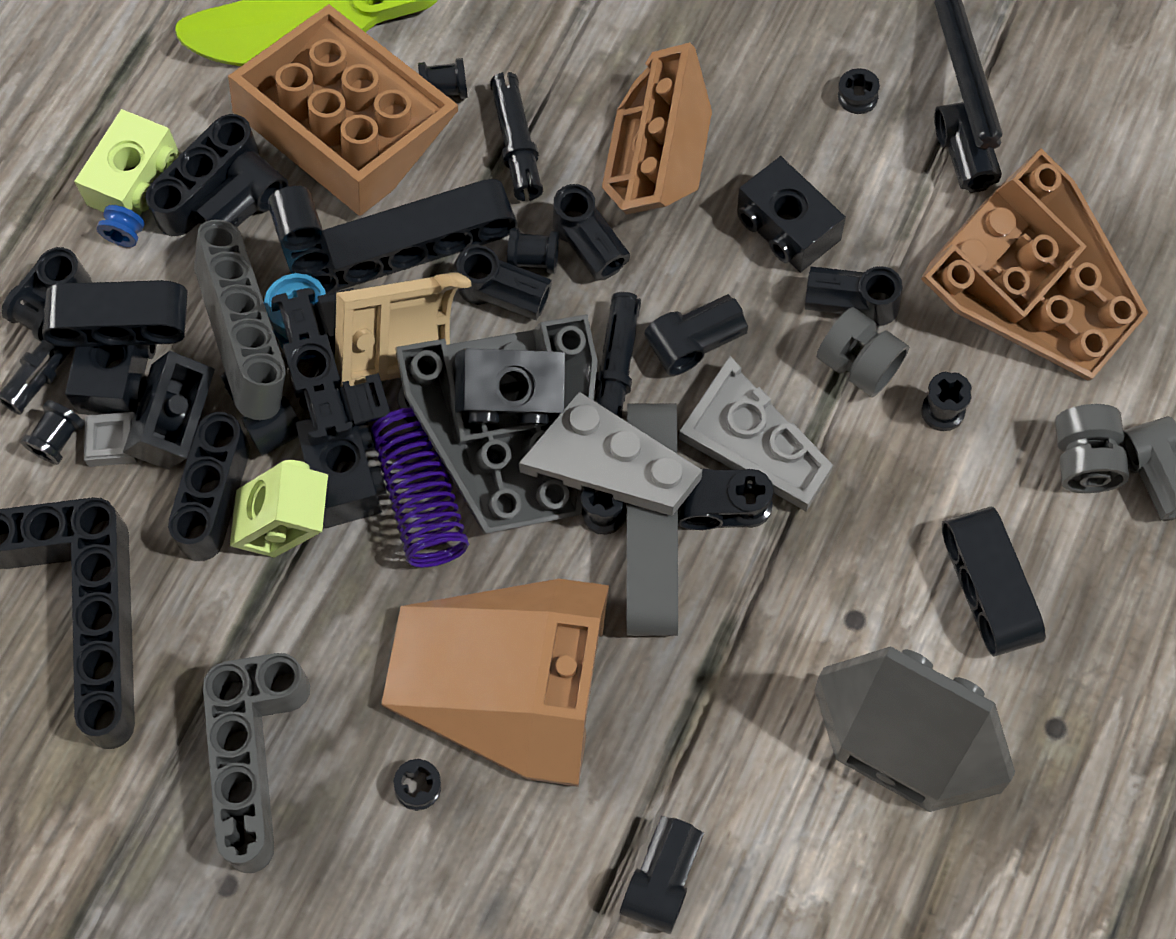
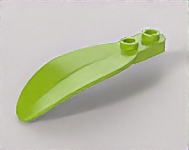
(247, 27)

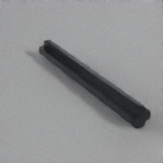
(969, 74)

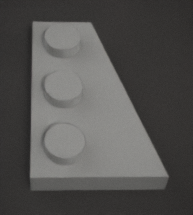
(746, 432)
(610, 455)

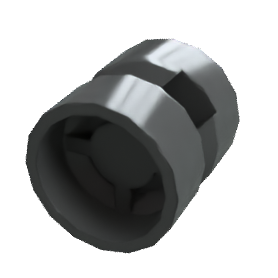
(875, 362)
(1091, 448)

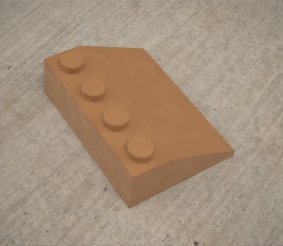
(341, 107)

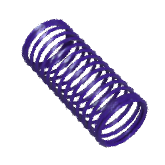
(434, 537)

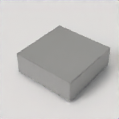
(107, 438)

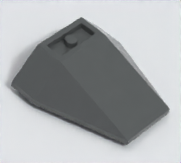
(487, 455)
(914, 728)

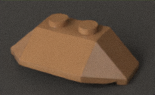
(659, 133)

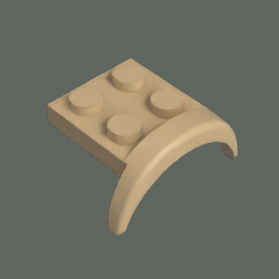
(390, 316)

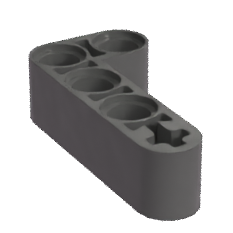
(249, 761)

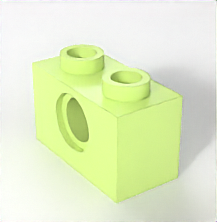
(126, 144)
(279, 509)

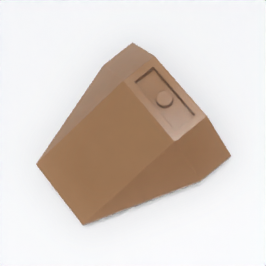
(1040, 271)
(503, 673)

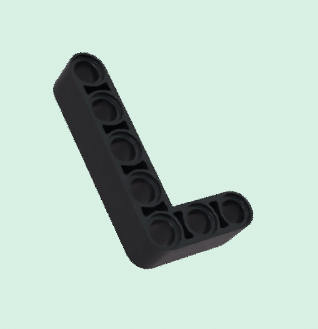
(390, 238)
(89, 601)

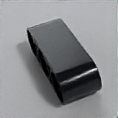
(181, 180)
(115, 313)
(204, 465)
(993, 581)

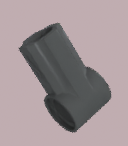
(1153, 454)

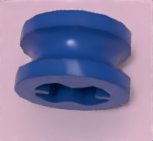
(120, 226)

